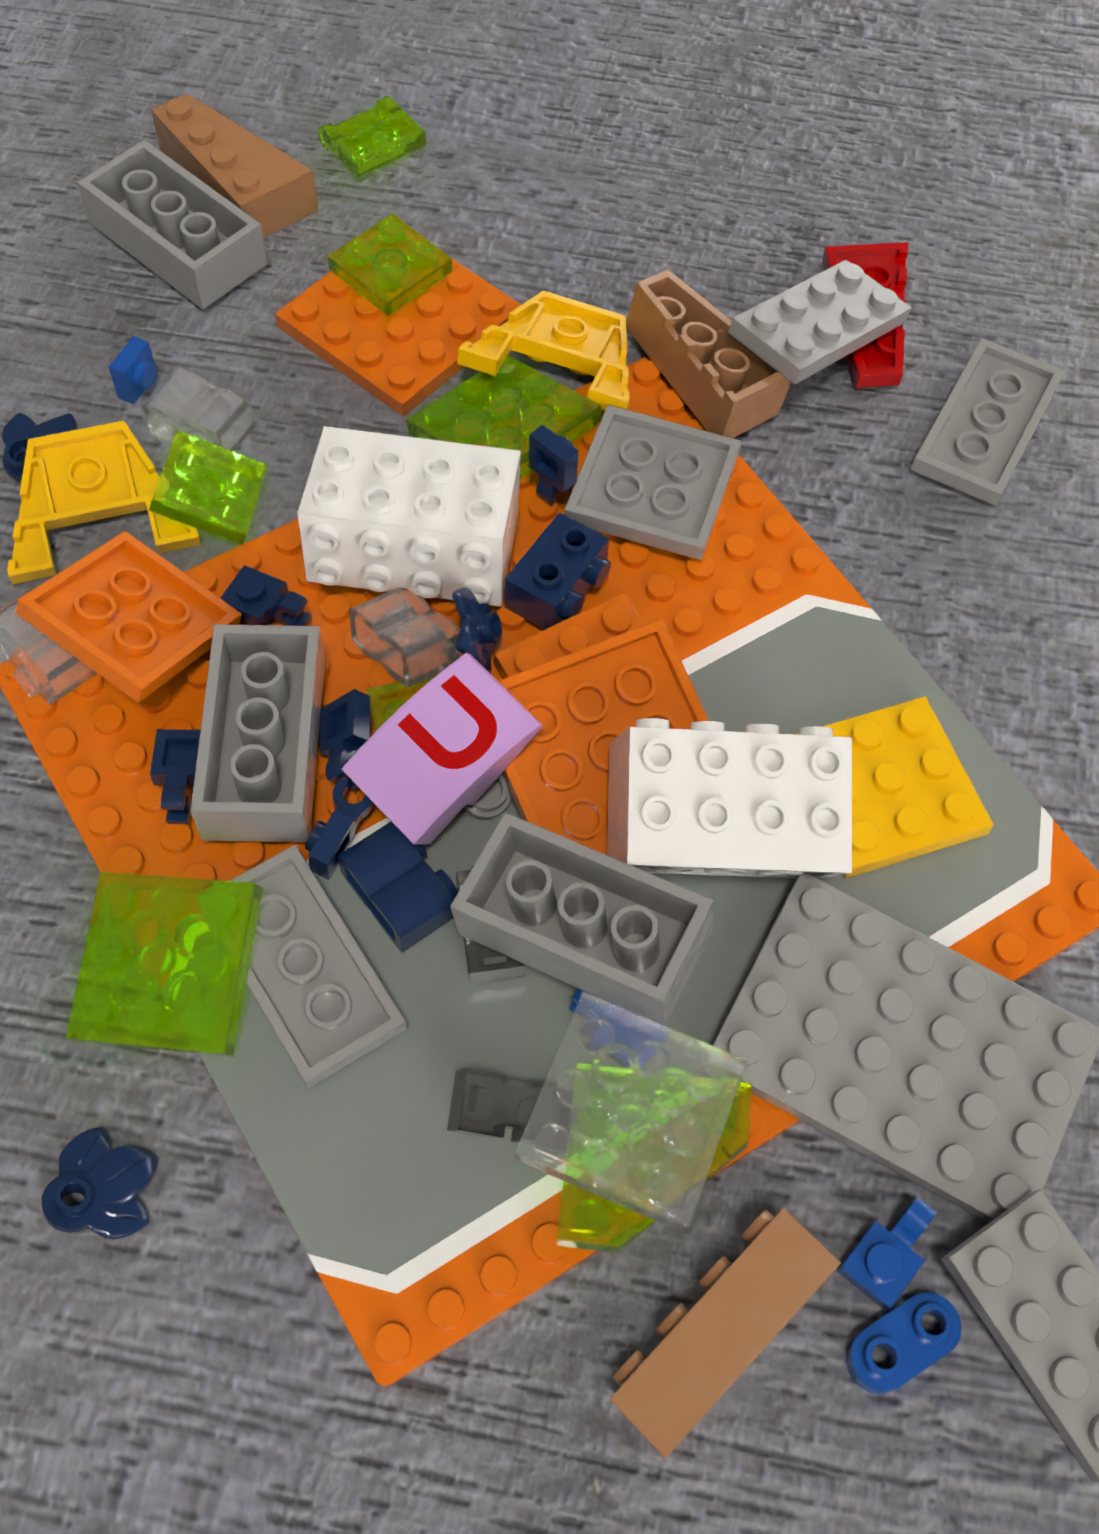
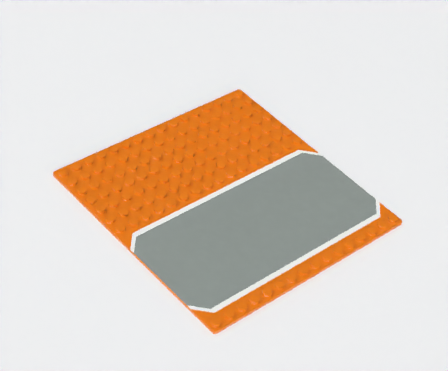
(442, 1227)

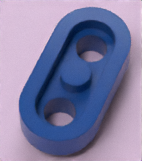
(906, 1342)

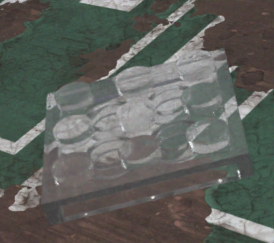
(632, 1111)

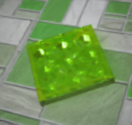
(505, 411)
(165, 963)

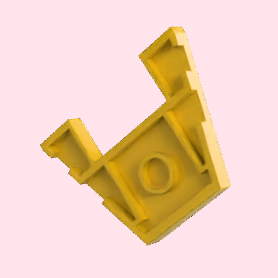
(564, 334)
(81, 480)

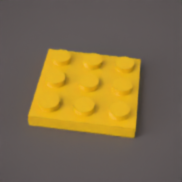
(907, 787)

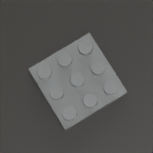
(653, 481)

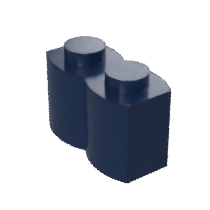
(398, 885)

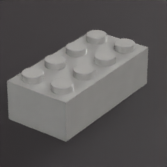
(173, 223)
(259, 734)
(584, 918)

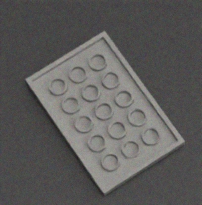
(908, 1050)

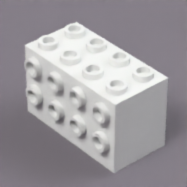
(410, 514)
(730, 800)

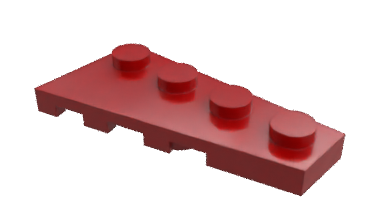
(882, 359)

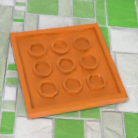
(399, 354)
(583, 706)

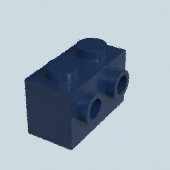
(557, 573)

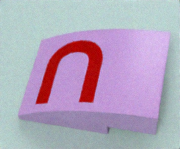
(442, 749)

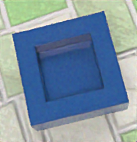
(133, 370)

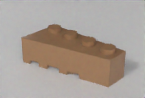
(236, 163)
(705, 364)
(723, 1331)

